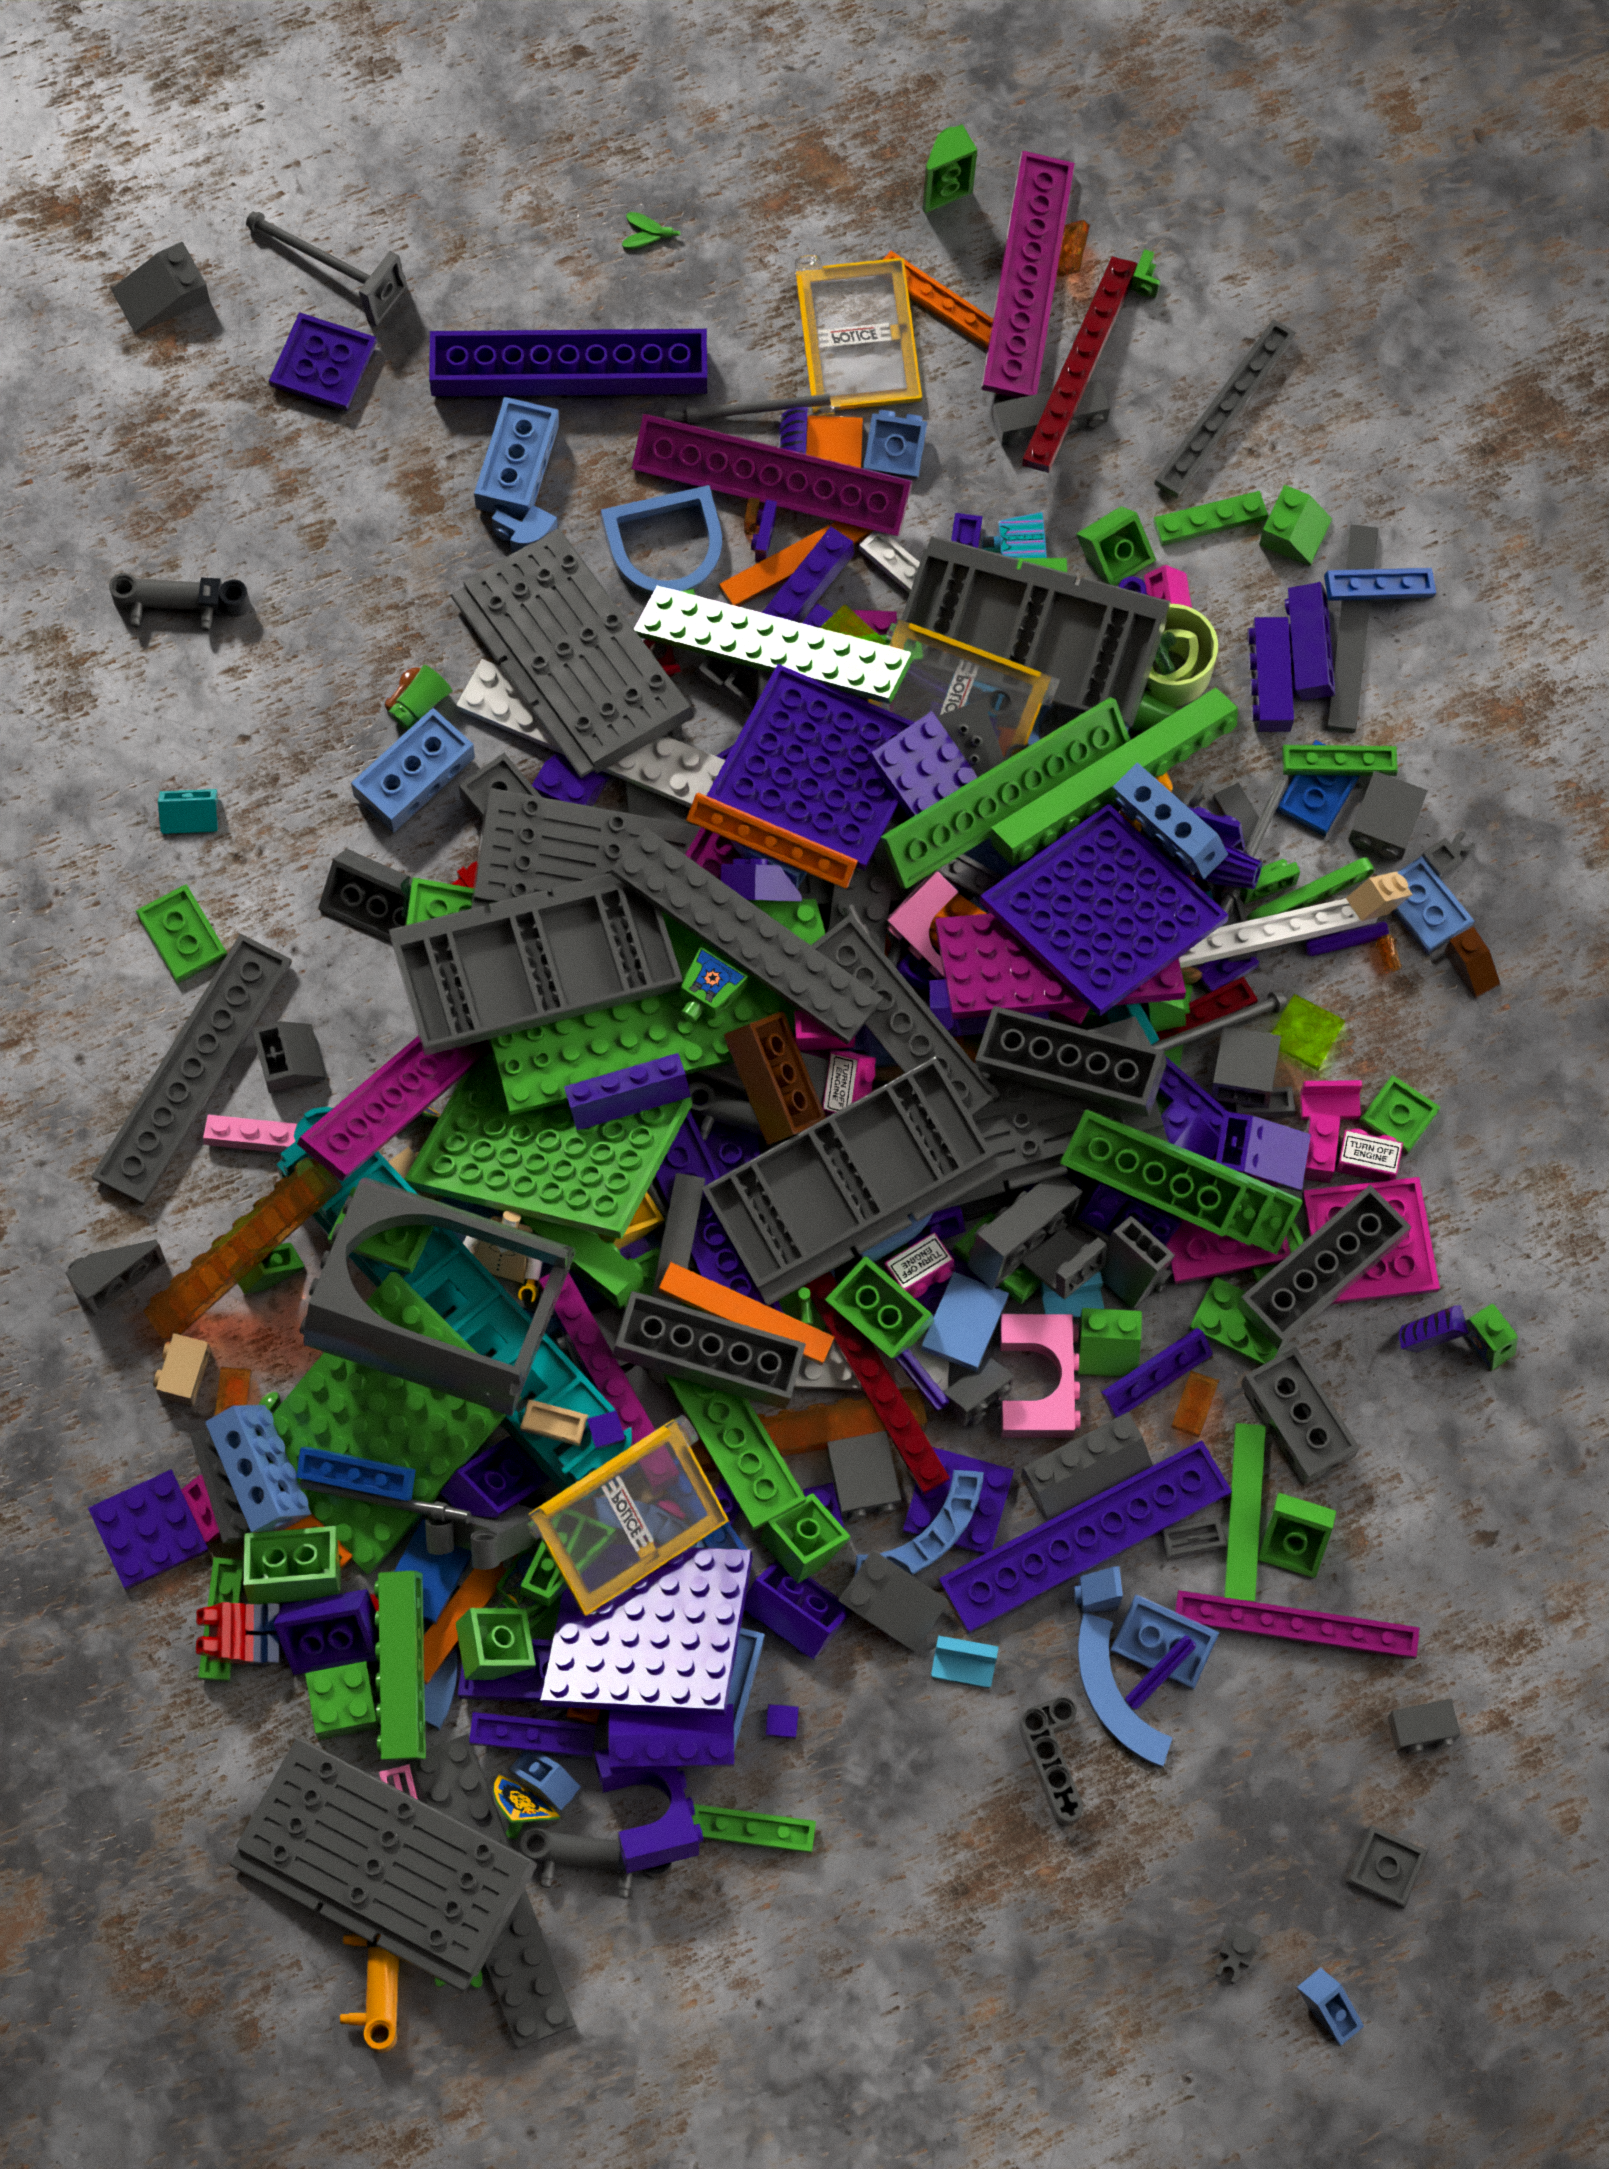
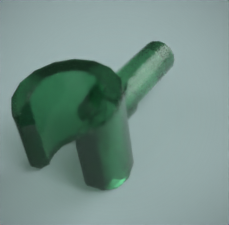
(405, 888)

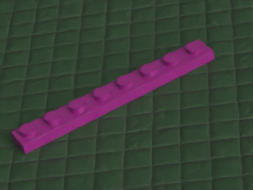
(1299, 1625)

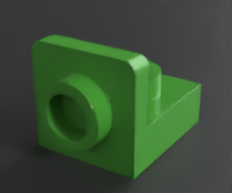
(1143, 278)

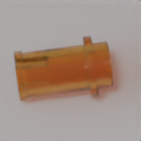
(1389, 954)

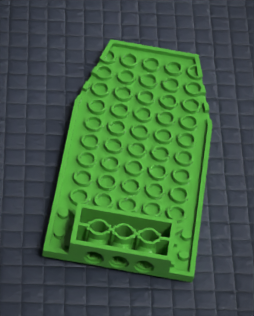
(544, 1059)

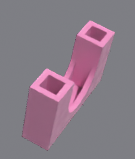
(915, 915)
(1054, 1338)

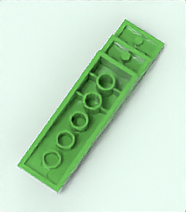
(1181, 1182)

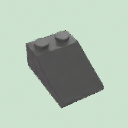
(161, 288)
(111, 1273)
(893, 1600)

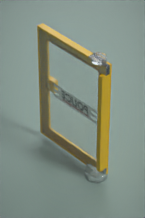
(857, 333)
(954, 674)
(629, 1516)

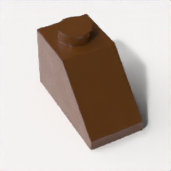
(1473, 962)

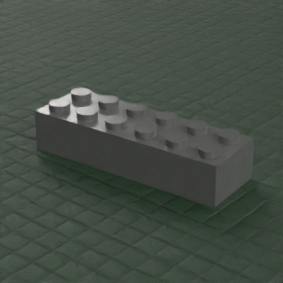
(1071, 1061)
(1324, 1267)
(708, 1350)

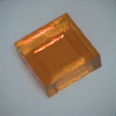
(751, 516)

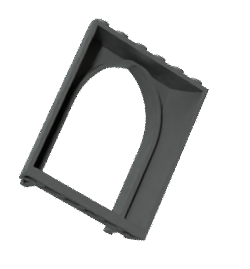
(351, 1330)

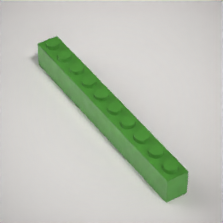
(1092, 788)

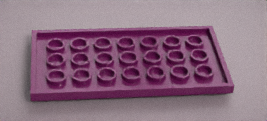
(993, 968)

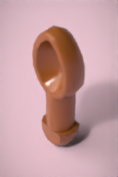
(405, 680)

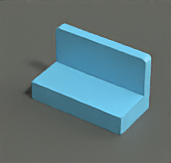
(1085, 1296)
(964, 1662)

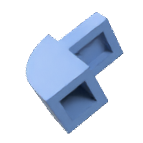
(532, 528)

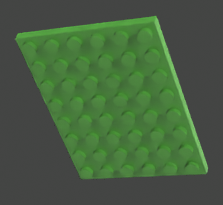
(540, 1160)
(383, 1420)

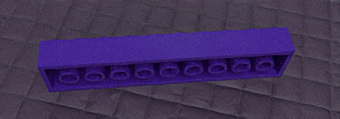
(568, 362)

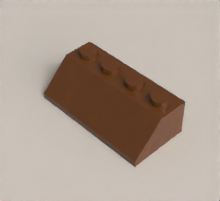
(775, 1077)

